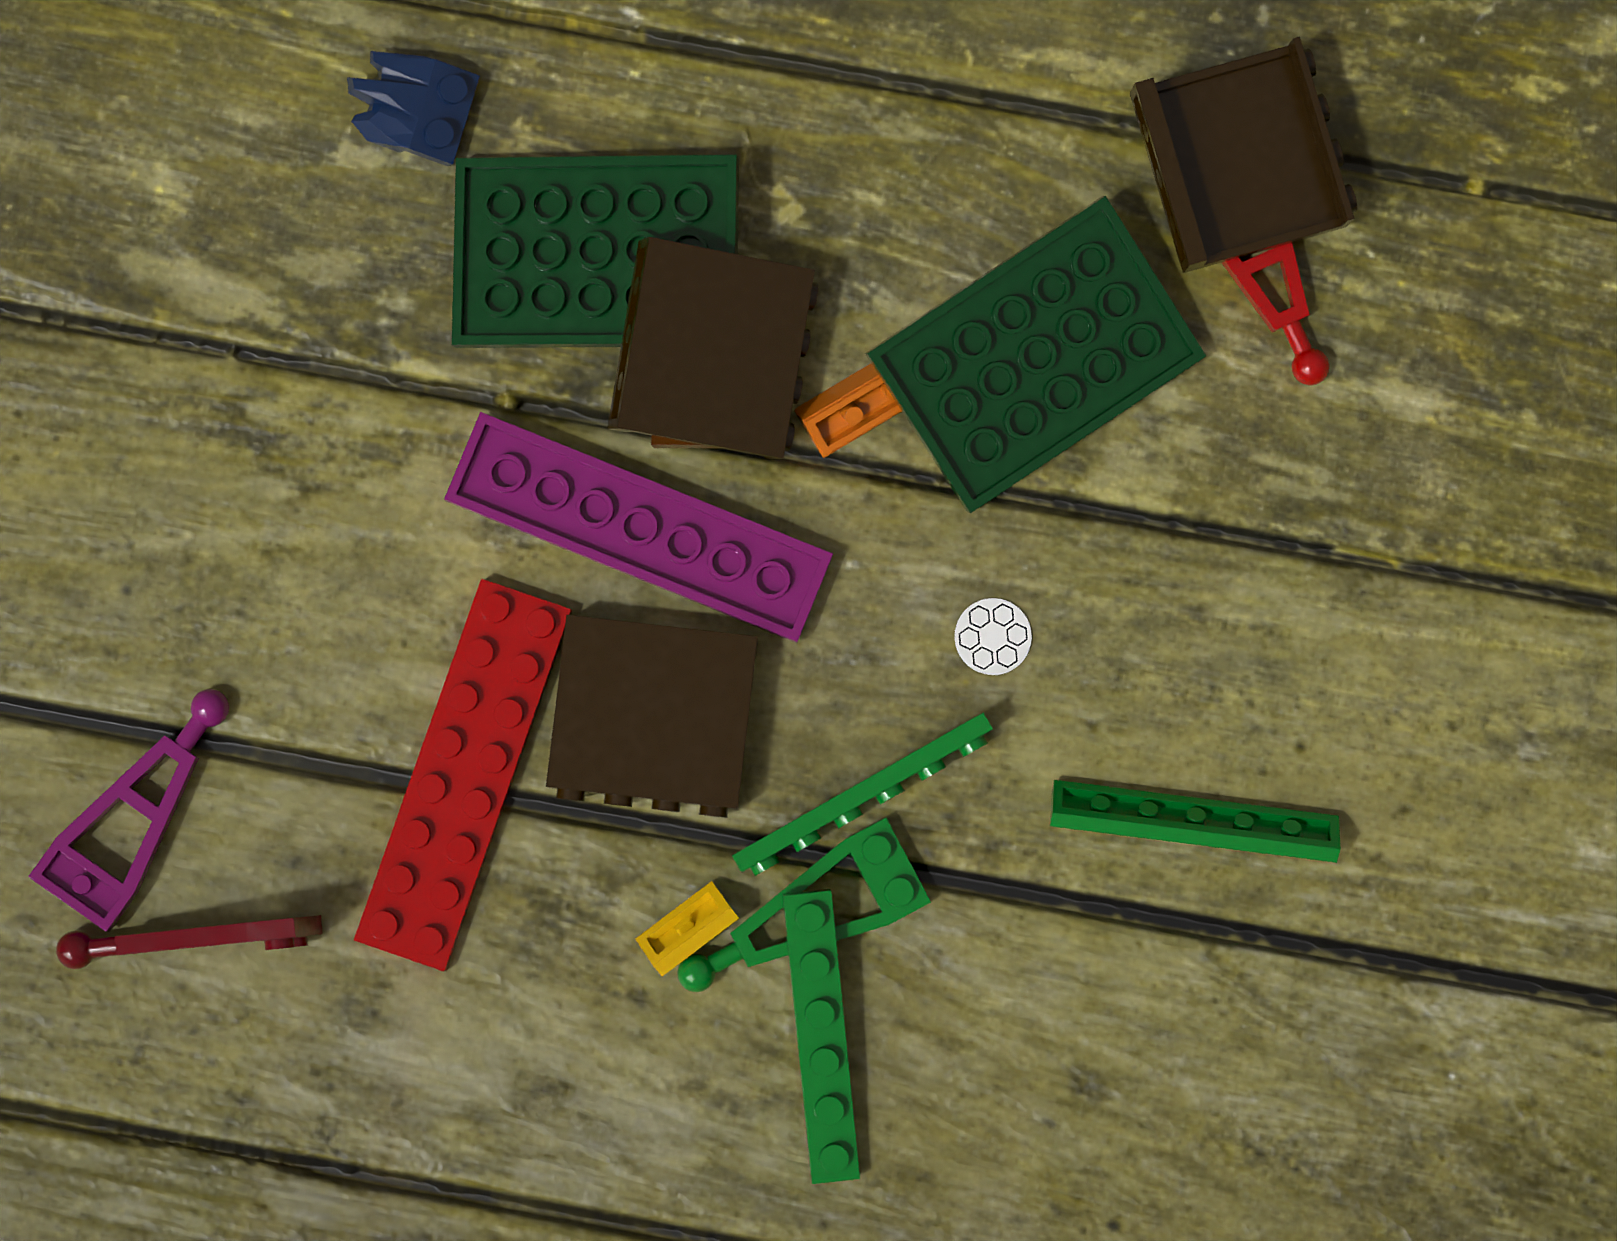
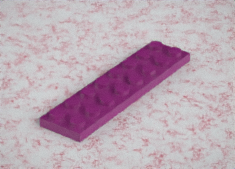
(638, 527)

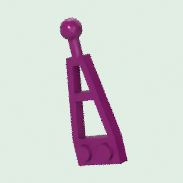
(82, 881)

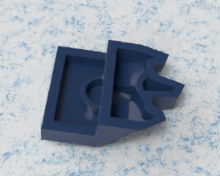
(414, 105)

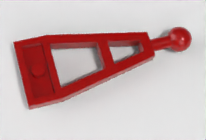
(1309, 364)

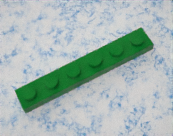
(846, 805)
(1195, 821)
(821, 1036)

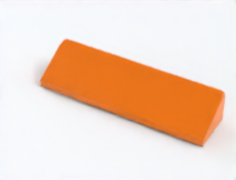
(847, 410)

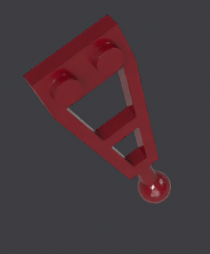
(78, 949)

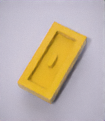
(686, 928)

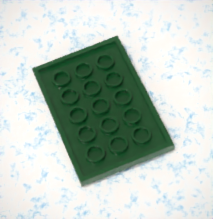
(555, 240)
(1036, 354)

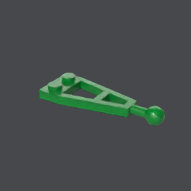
(884, 872)

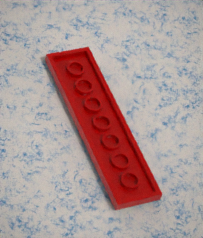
(463, 775)

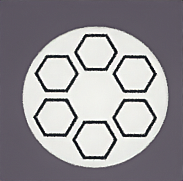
(993, 636)

